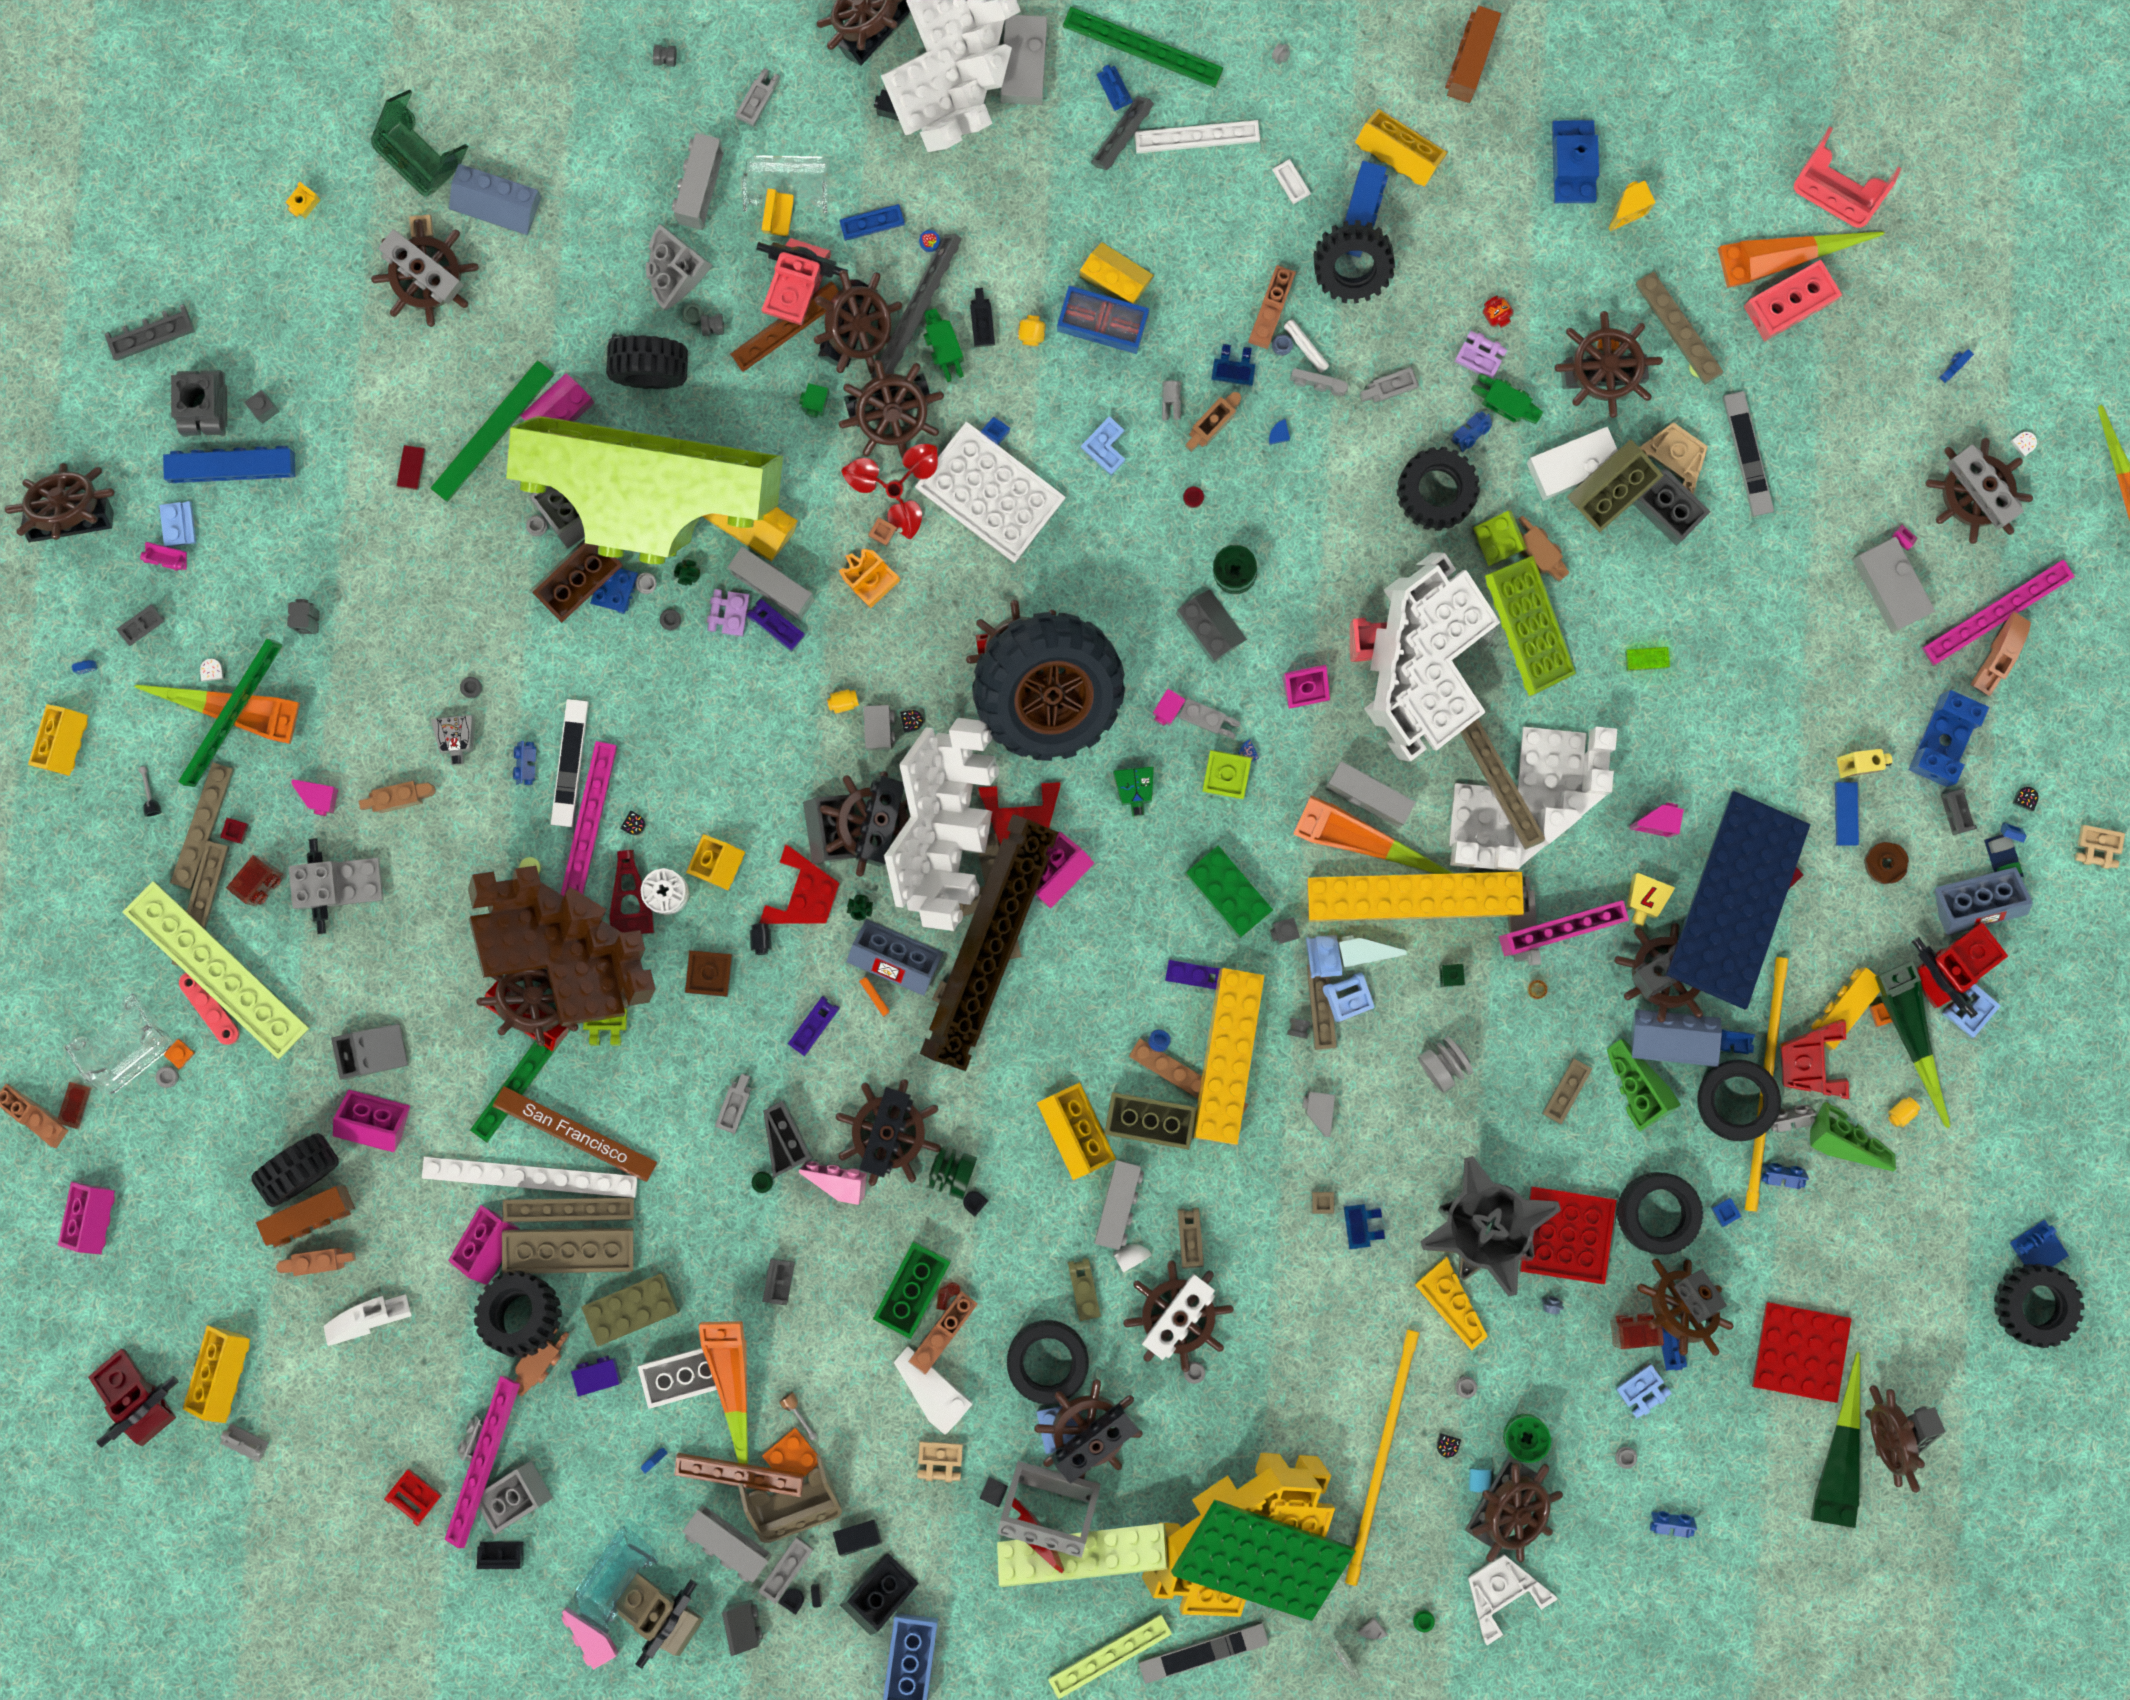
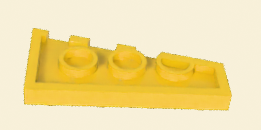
(1448, 1298)

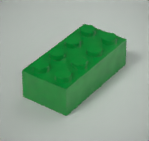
(1228, 892)
(911, 1289)

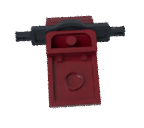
(131, 1401)

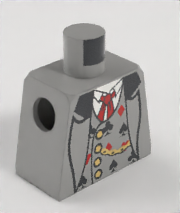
(455, 736)

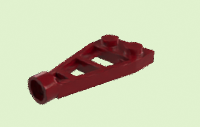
(629, 922)

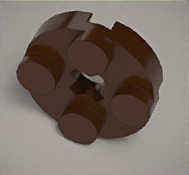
(1891, 851)

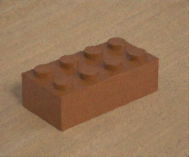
(1472, 53)
(303, 1216)

